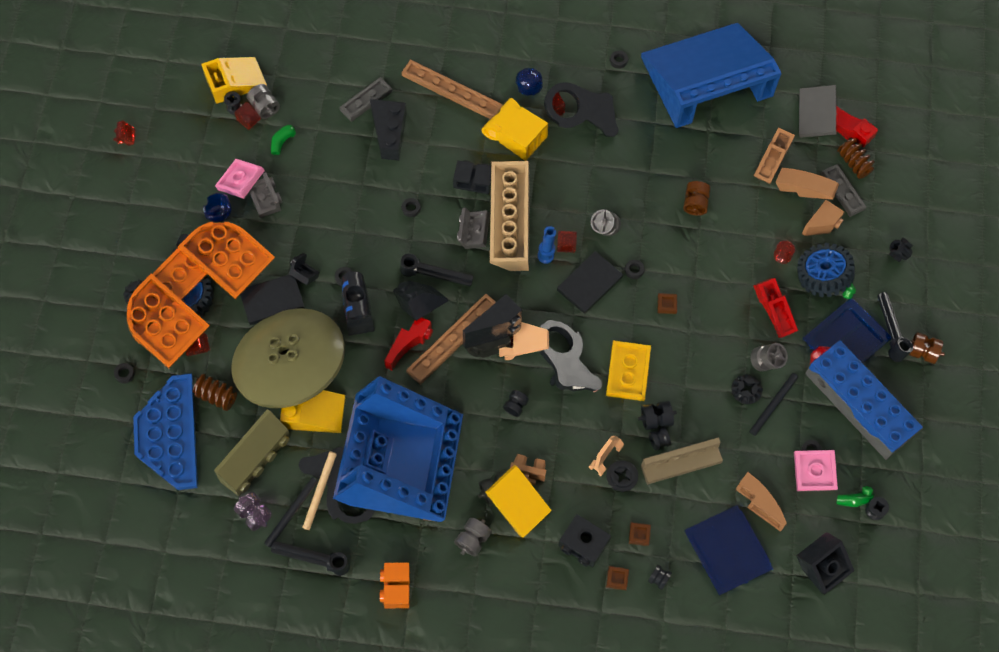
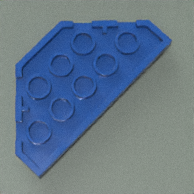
(167, 433)

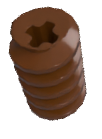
(856, 158)
(213, 393)

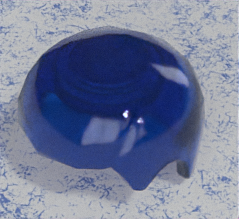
(529, 81)
(217, 207)

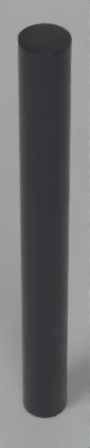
(773, 404)
(291, 512)

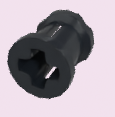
(228, 99)

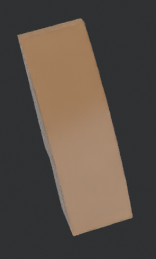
(806, 184)
(761, 501)

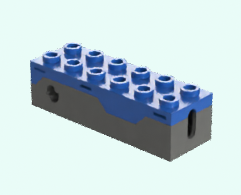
(862, 398)

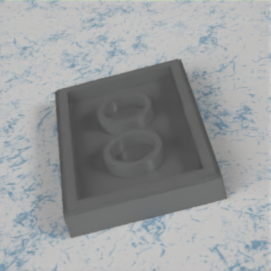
(818, 111)

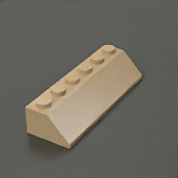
(510, 215)

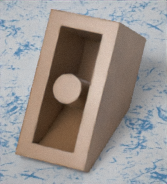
(824, 220)

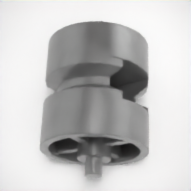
(263, 101)
(605, 222)
(769, 357)
(475, 533)

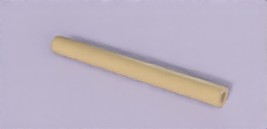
(319, 490)

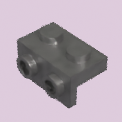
(264, 196)
(473, 228)

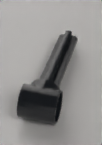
(432, 271)
(899, 346)
(313, 557)

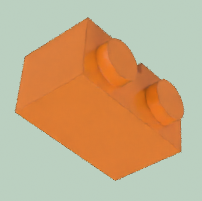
(396, 585)

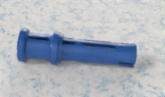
(547, 247)

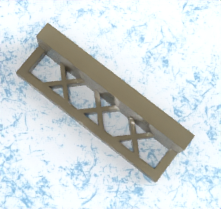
(681, 461)

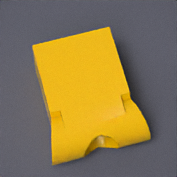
(517, 129)

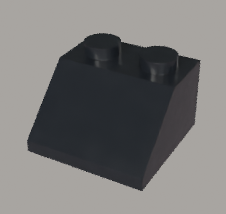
(418, 298)
(825, 562)

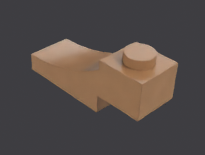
(774, 155)

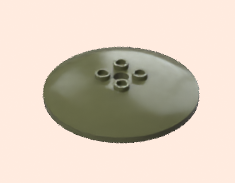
(300, 374)

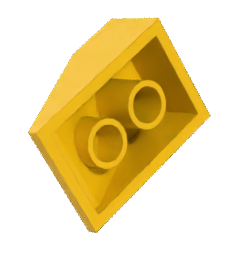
(318, 414)

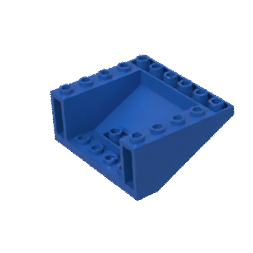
(710, 68)
(398, 453)

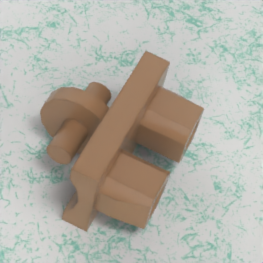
(533, 473)

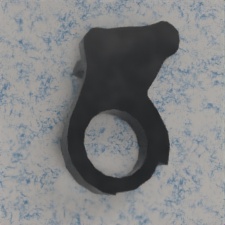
(591, 106)

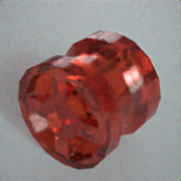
(787, 248)

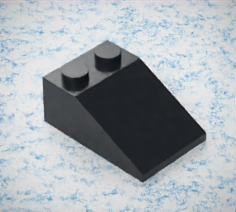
(494, 324)

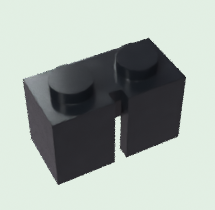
(472, 177)

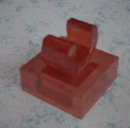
(124, 133)

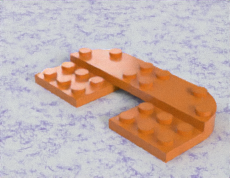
(156, 307)

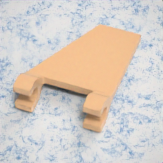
(526, 340)
(598, 463)

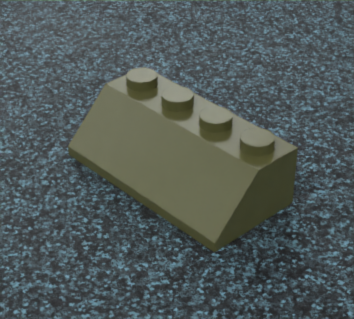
(252, 453)

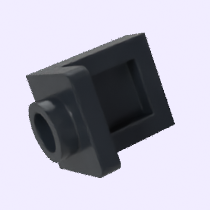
(302, 271)

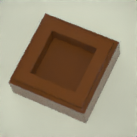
(667, 303)
(639, 534)
(617, 578)

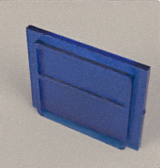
(851, 326)
(728, 549)

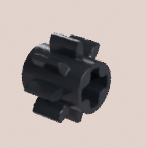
(901, 249)

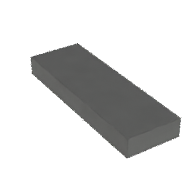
(361, 102)
(845, 192)

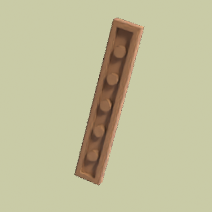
(451, 89)
(447, 343)

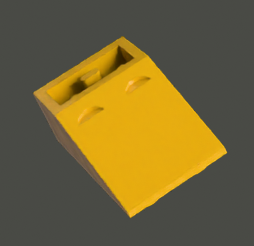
(232, 74)

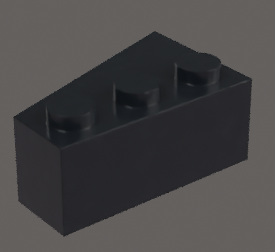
(389, 124)

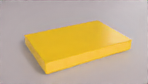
(628, 370)
(518, 501)

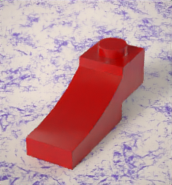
(854, 127)
(776, 307)
(407, 340)

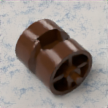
(697, 198)
(927, 348)

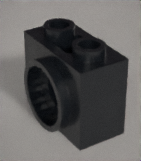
(585, 552)

